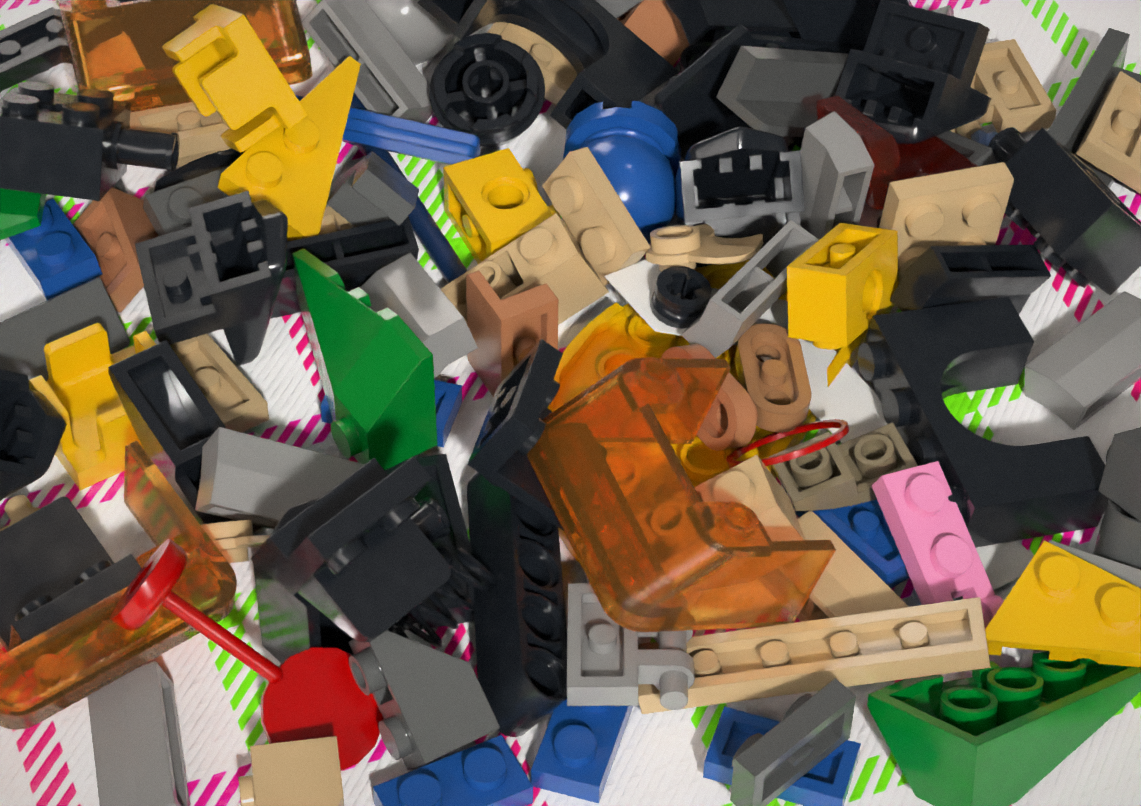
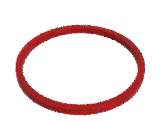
(835, 423)

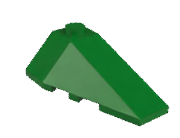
(369, 367)
(1000, 729)

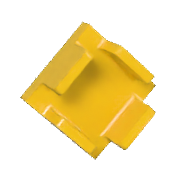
(232, 73)
(88, 403)

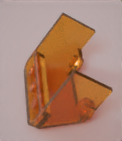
(121, 44)
(638, 521)
(93, 649)

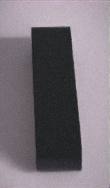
(523, 615)

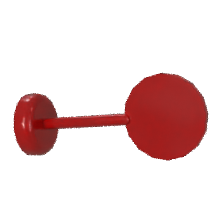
(304, 695)

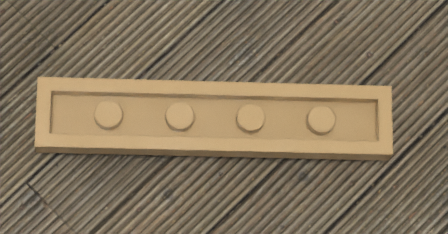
(814, 652)

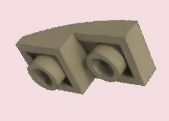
(842, 472)

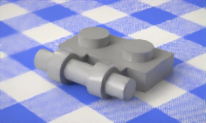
(607, 663)

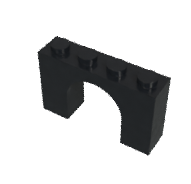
(606, 55)
(998, 487)

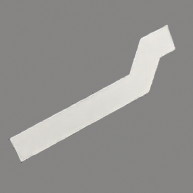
(845, 398)

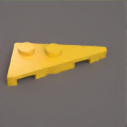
(298, 163)
(1069, 611)

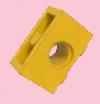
(492, 202)
(841, 284)

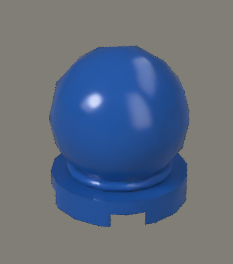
(636, 153)

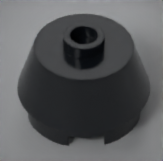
(487, 89)

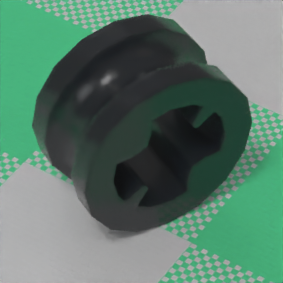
(685, 284)

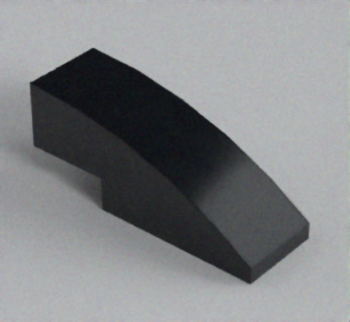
(168, 418)

